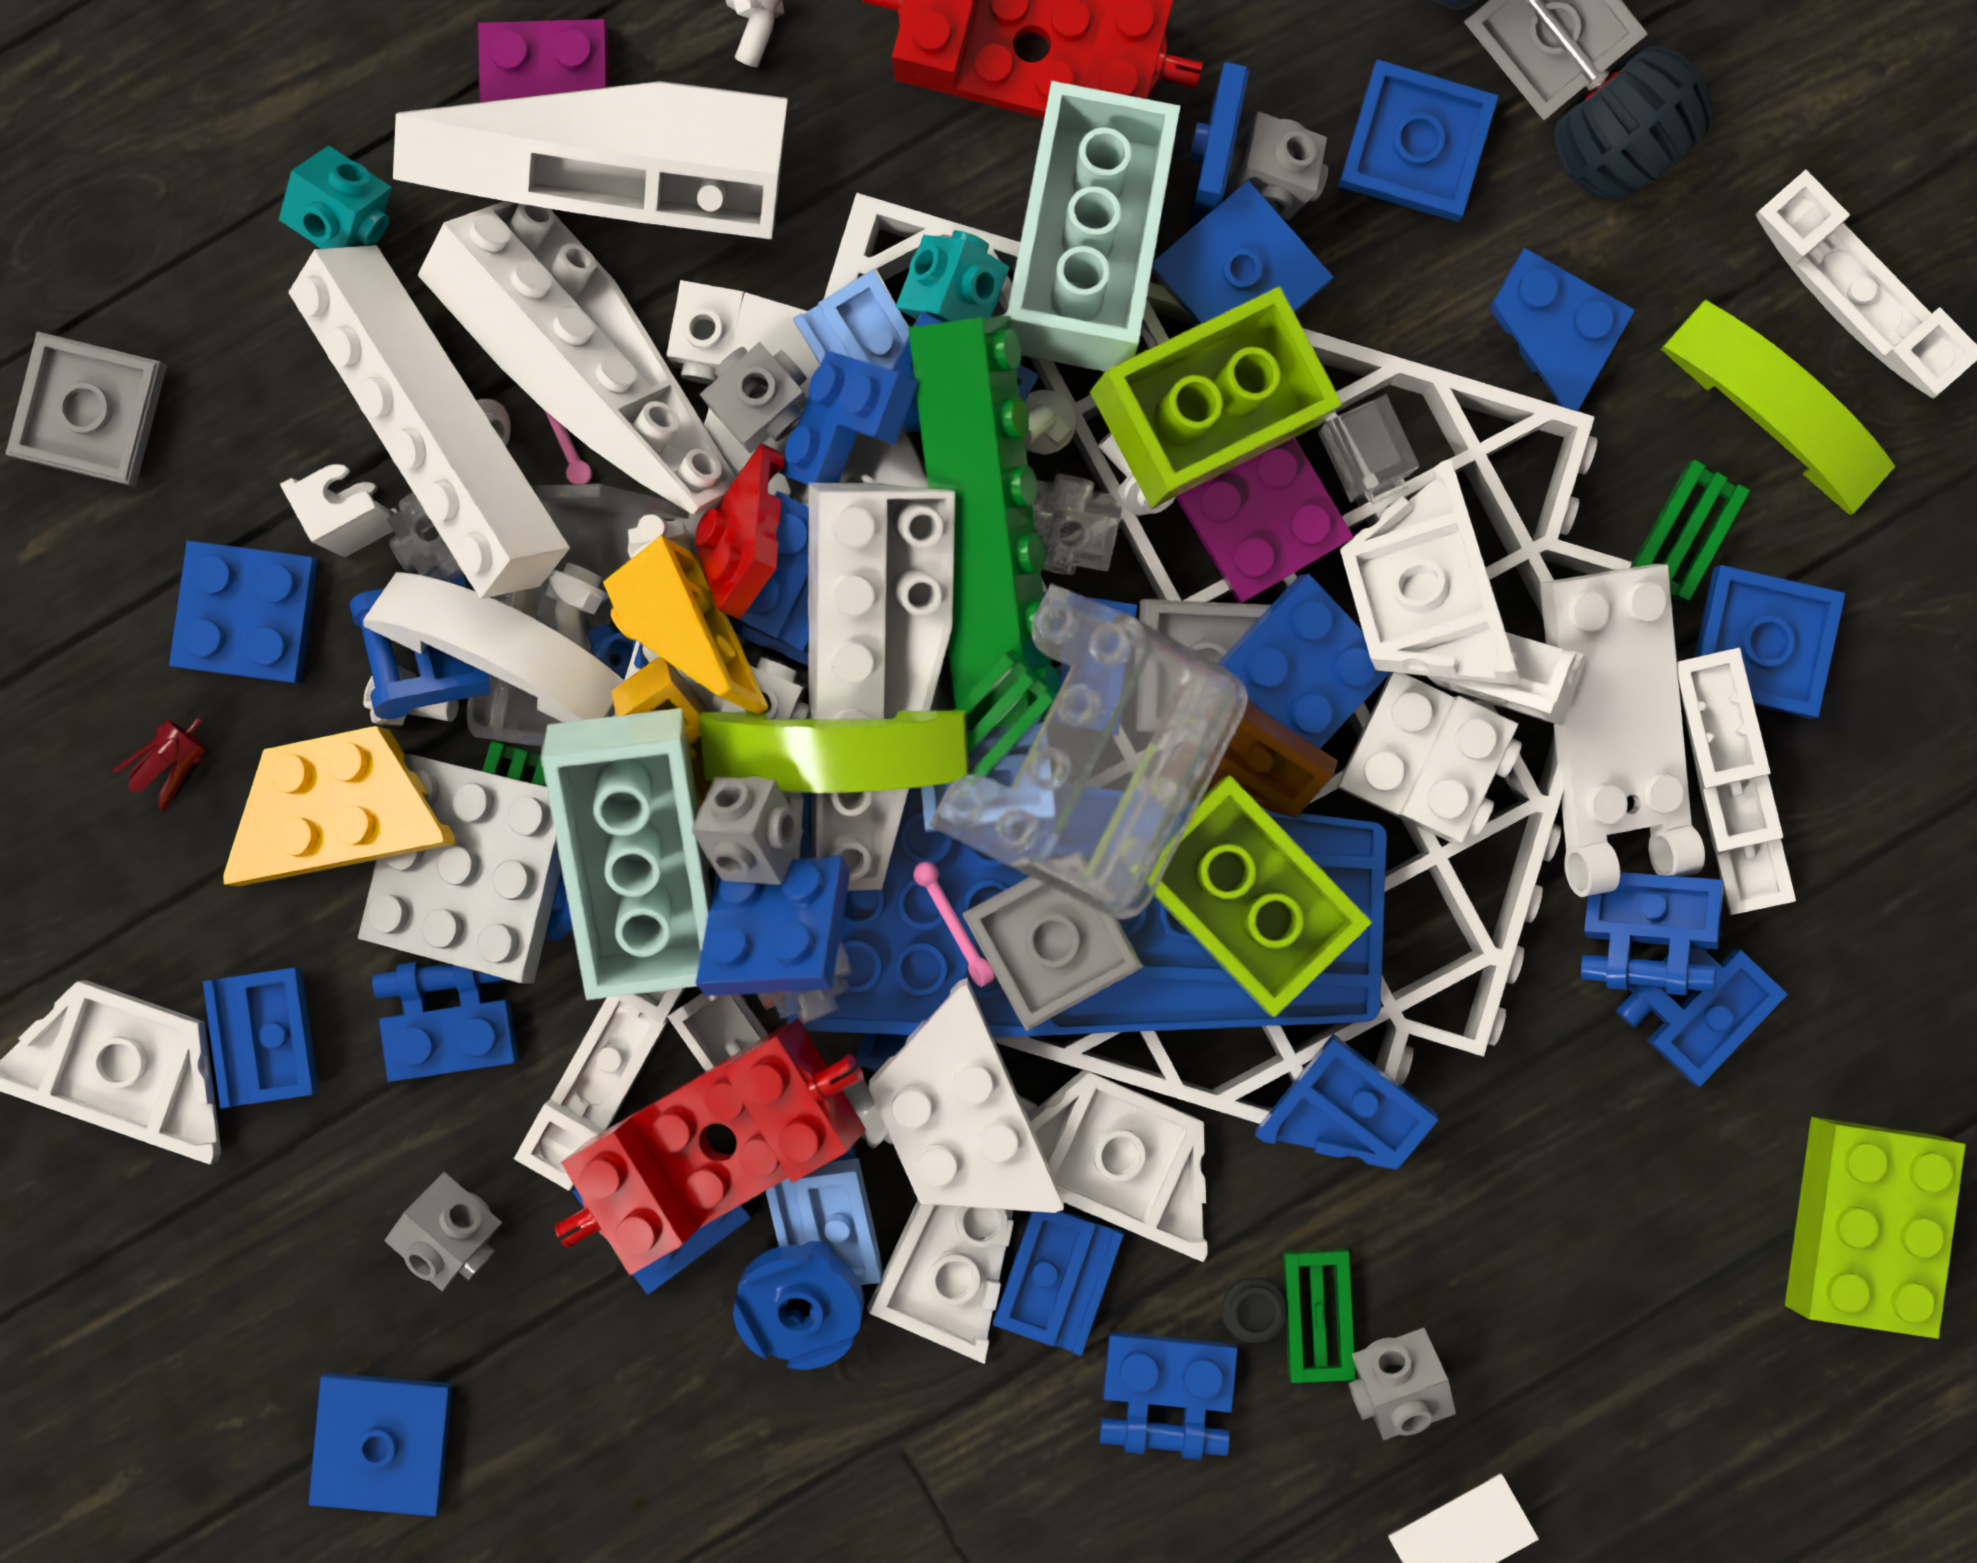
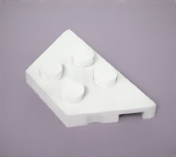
(1428, 590)
(120, 1069)
(961, 1116)
(1126, 1159)

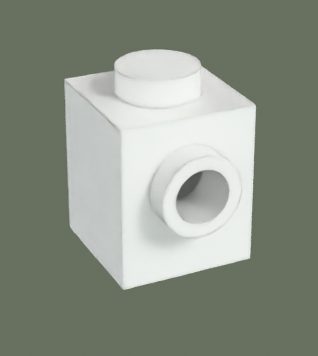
(703, 329)

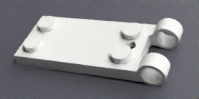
(1621, 725)

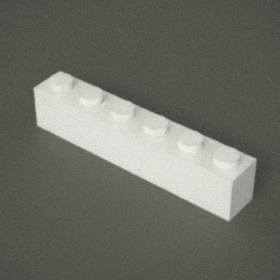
(428, 420)

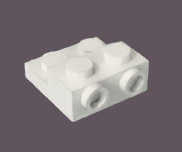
(1430, 758)

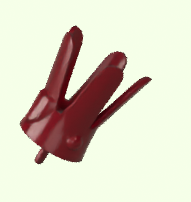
(169, 745)

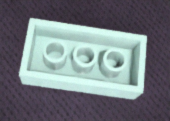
(1091, 226)
(628, 850)

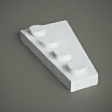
(947, 1273)

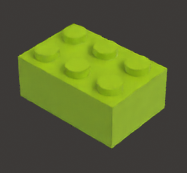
(1215, 397)
(1256, 899)
(1875, 1227)

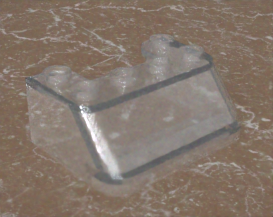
(1111, 764)

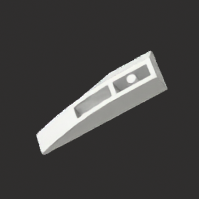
(611, 153)
(574, 346)
(874, 639)

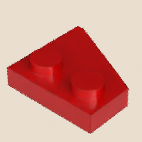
(740, 535)

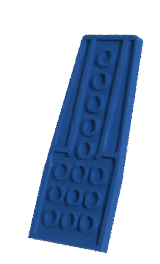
(910, 960)

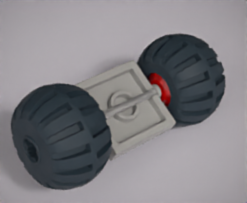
(1629, 119)

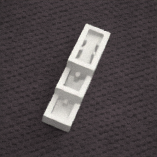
(1734, 781)

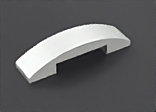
(1862, 291)
(497, 641)
(597, 1080)

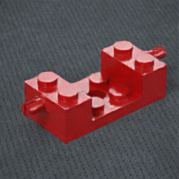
(1093, 44)
(659, 1178)

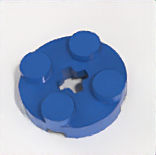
(803, 1273)

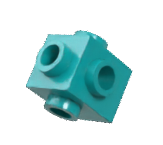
(335, 202)
(953, 279)

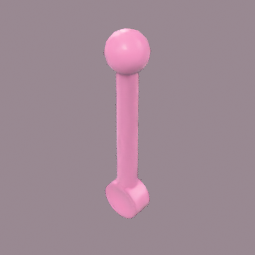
(578, 471)
(926, 875)

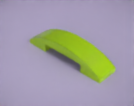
(1783, 401)
(837, 753)

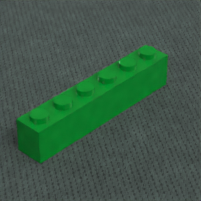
(977, 448)

